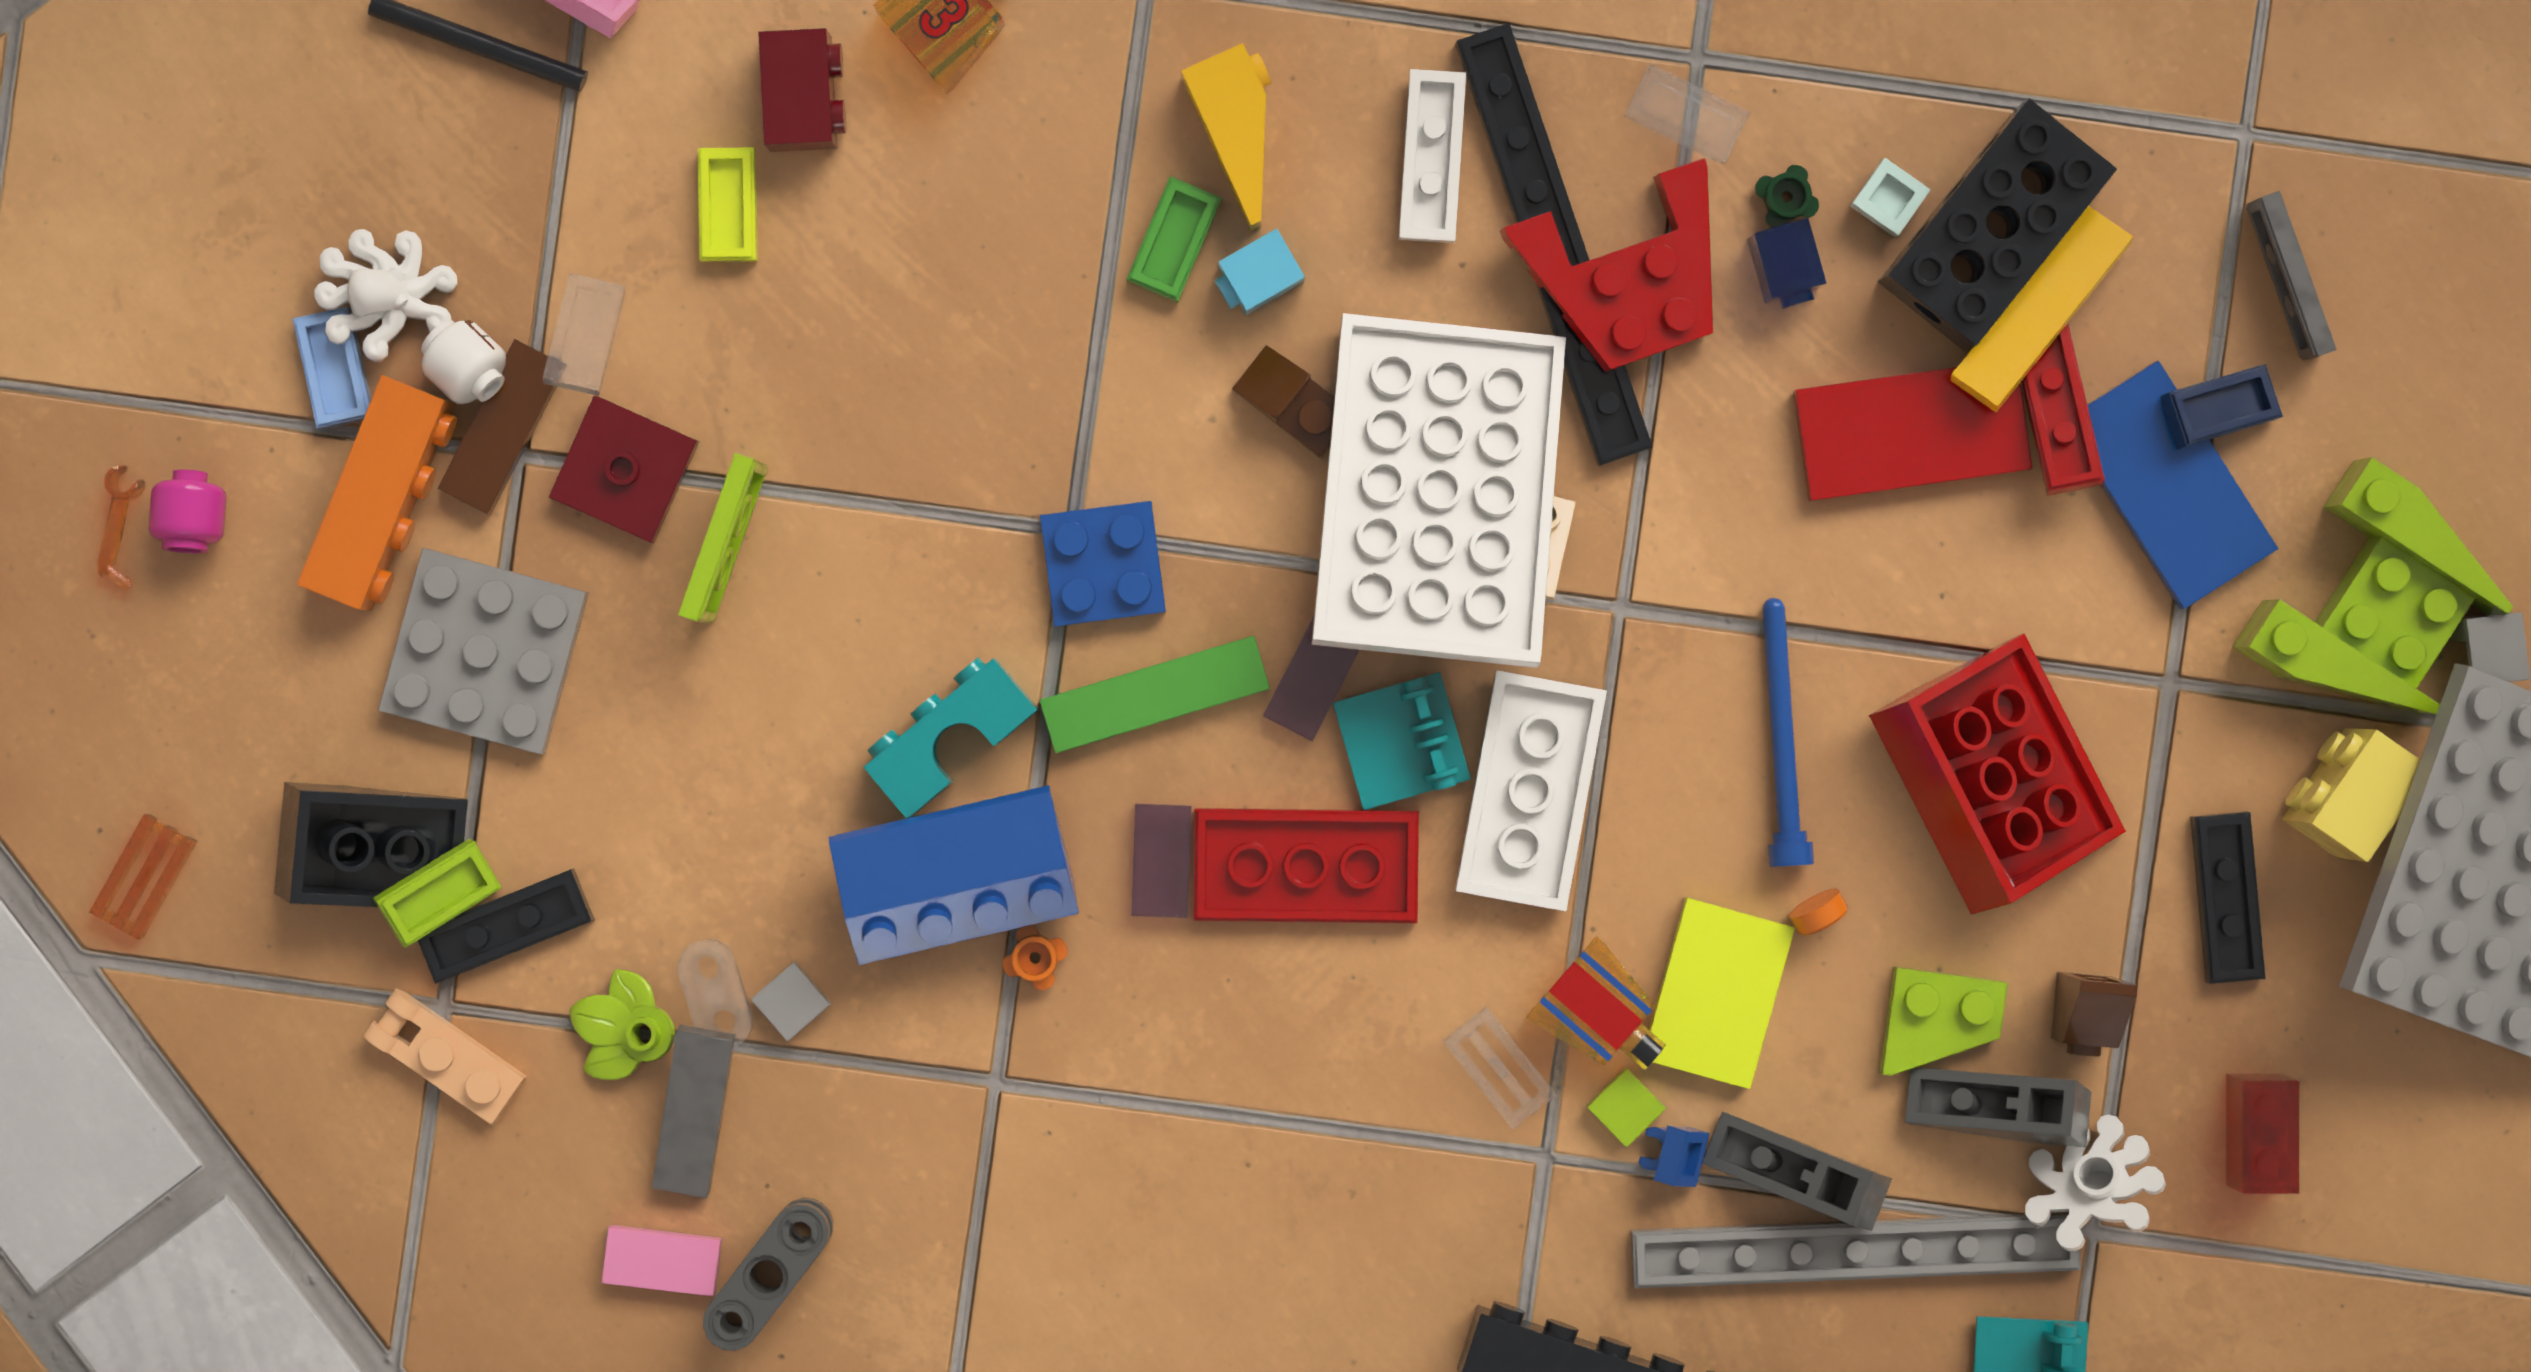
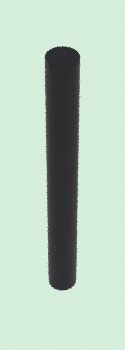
(479, 43)

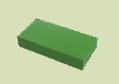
(1174, 239)

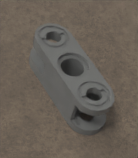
(759, 1302)

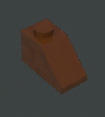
(2091, 1011)

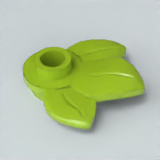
(614, 1025)

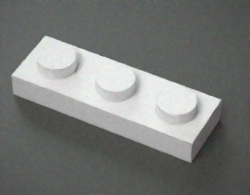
(1432, 156)

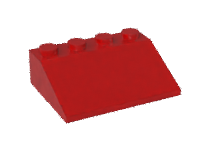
(1998, 775)

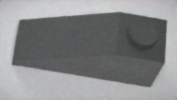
(2000, 1106)
(1797, 1171)

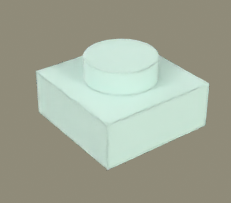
(1890, 197)

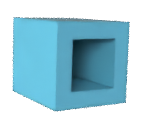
(1258, 273)

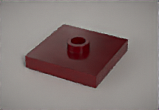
(623, 469)

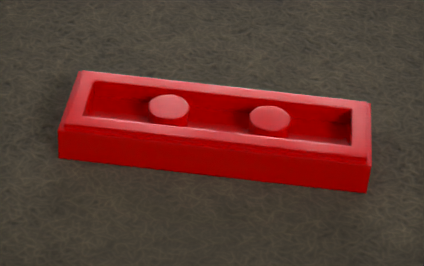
(2062, 420)

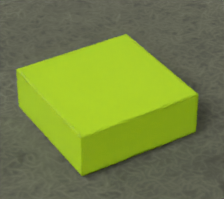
(1626, 1107)

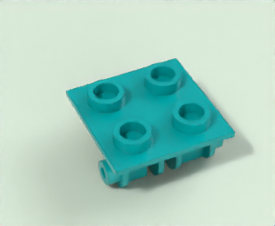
(1401, 741)
(2029, 1345)

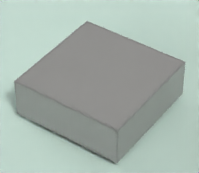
(791, 1001)

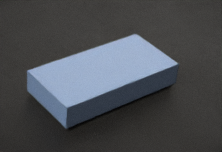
(332, 371)

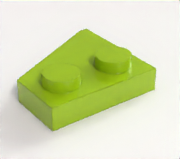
(1938, 1017)

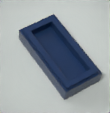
(2221, 406)

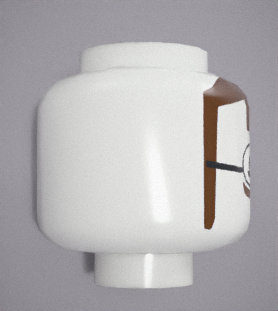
(463, 361)

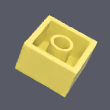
(2353, 793)

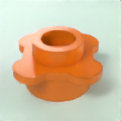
(1041, 972)

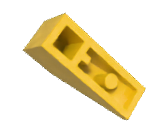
(1233, 111)

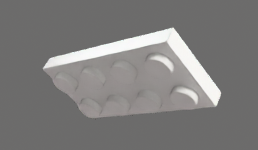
(1530, 790)

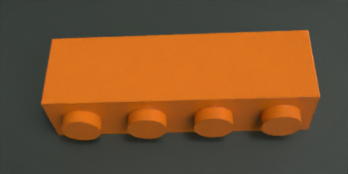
(377, 495)

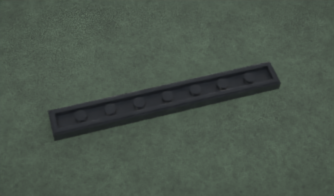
(1535, 188)

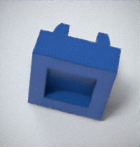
(1679, 1157)

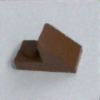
(1289, 399)

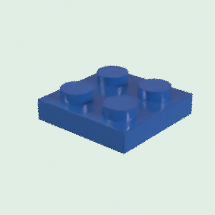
(1102, 563)

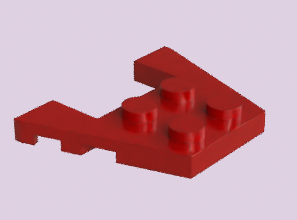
(1637, 296)

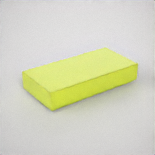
(727, 204)

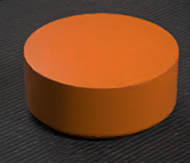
(1818, 912)

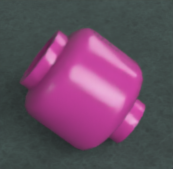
(187, 512)

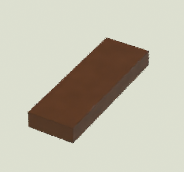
(500, 431)

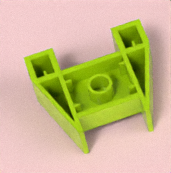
(2390, 605)

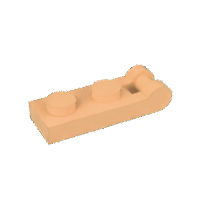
(446, 1057)

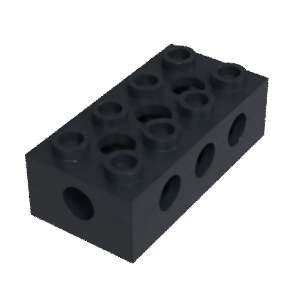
(2035, 224)

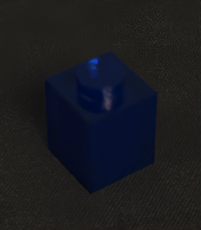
(1787, 263)

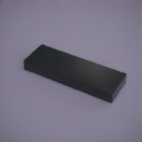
(2227, 897)
(506, 925)

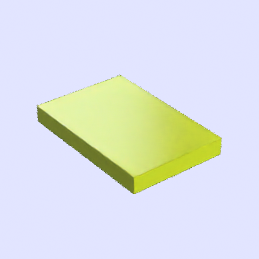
(1719, 991)

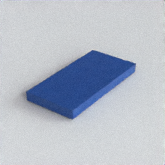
(2173, 499)

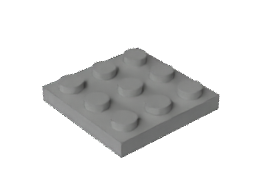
(483, 651)

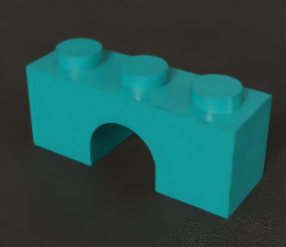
(909, 764)

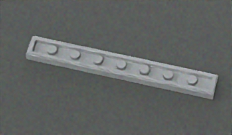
(1847, 1252)

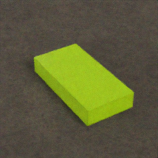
(437, 893)

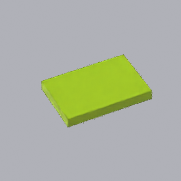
(723, 539)

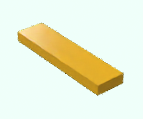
(2042, 309)

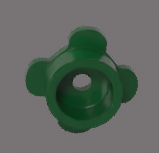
(1791, 181)

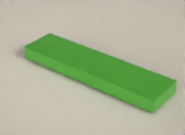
(1154, 694)

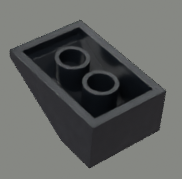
(359, 841)

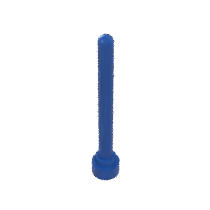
(1790, 843)

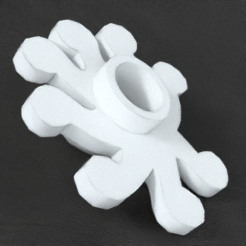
(380, 293)
(2094, 1184)

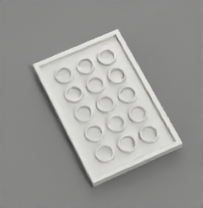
(1439, 491)

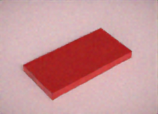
(1905, 434)
(1306, 865)

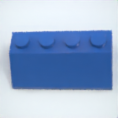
(953, 875)

